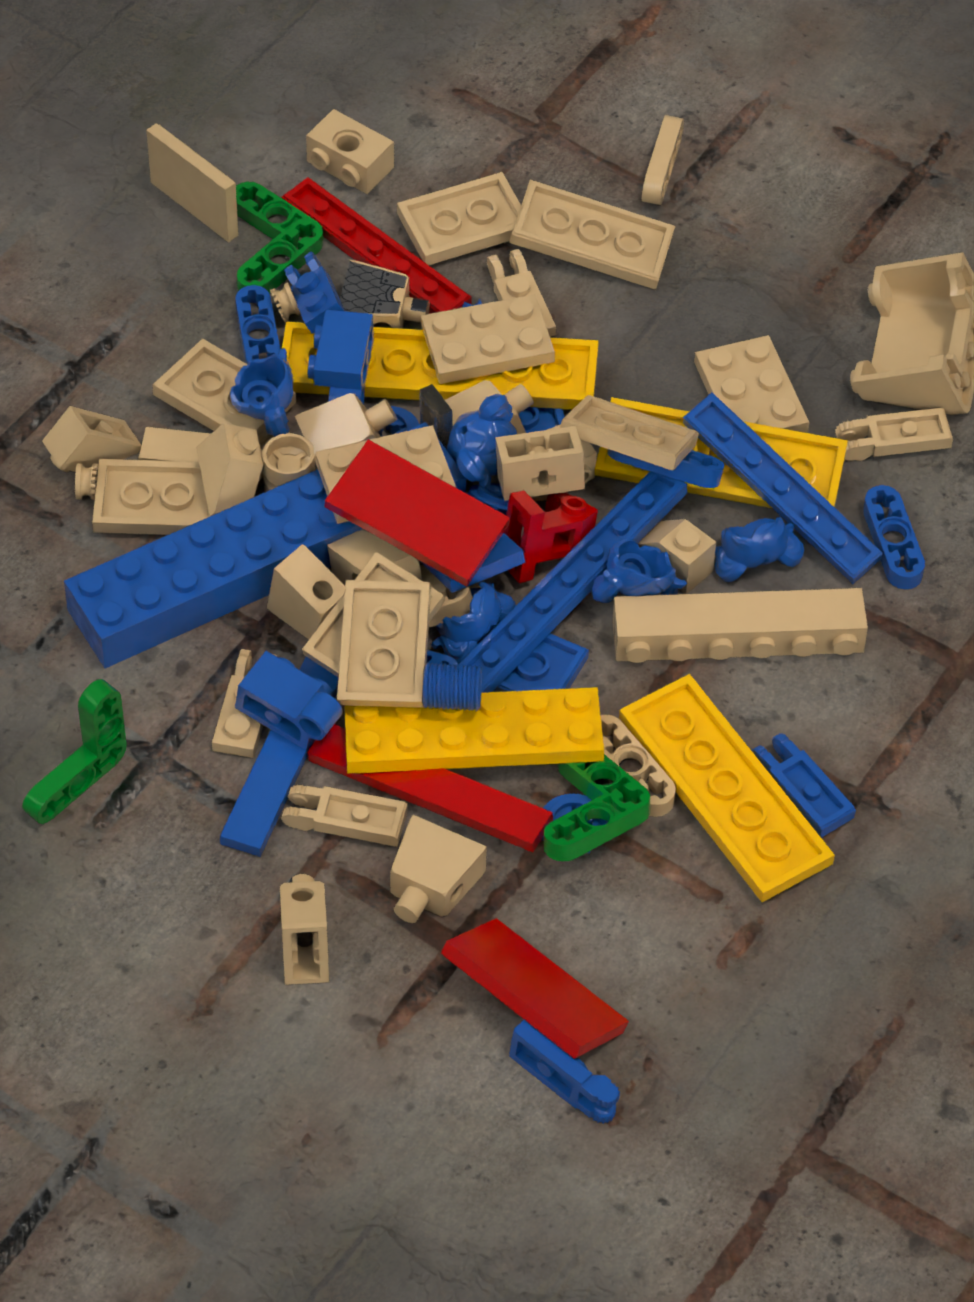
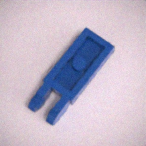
(313, 292)
(806, 786)
(563, 1074)

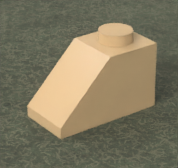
(87, 437)
(229, 466)
(688, 549)

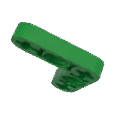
(284, 236)
(102, 749)
(571, 834)

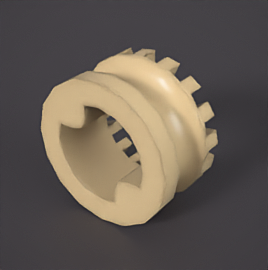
(286, 302)
(85, 481)

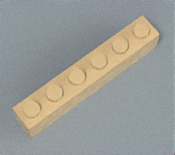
(739, 624)

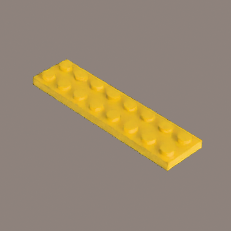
(403, 366)

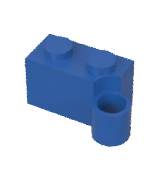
(342, 353)
(288, 700)

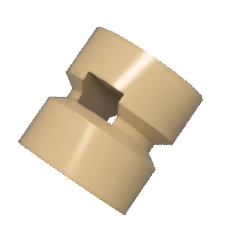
(286, 459)

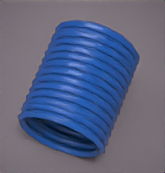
(452, 686)

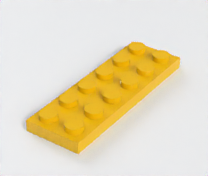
(812, 456)
(505, 731)
(727, 788)

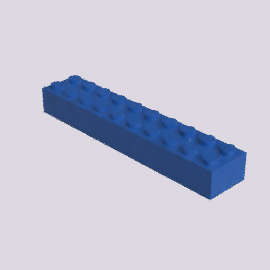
(204, 568)

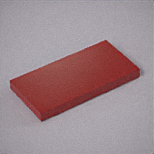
(417, 512)
(535, 988)

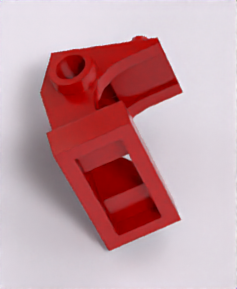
(546, 533)

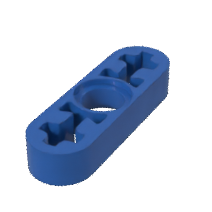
(263, 320)
(694, 468)
(896, 521)

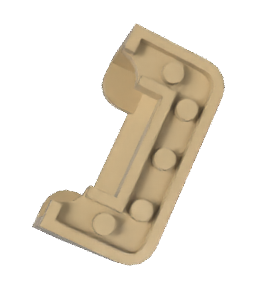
(922, 337)

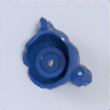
(269, 382)
(473, 438)
(756, 545)
(636, 573)
(462, 633)

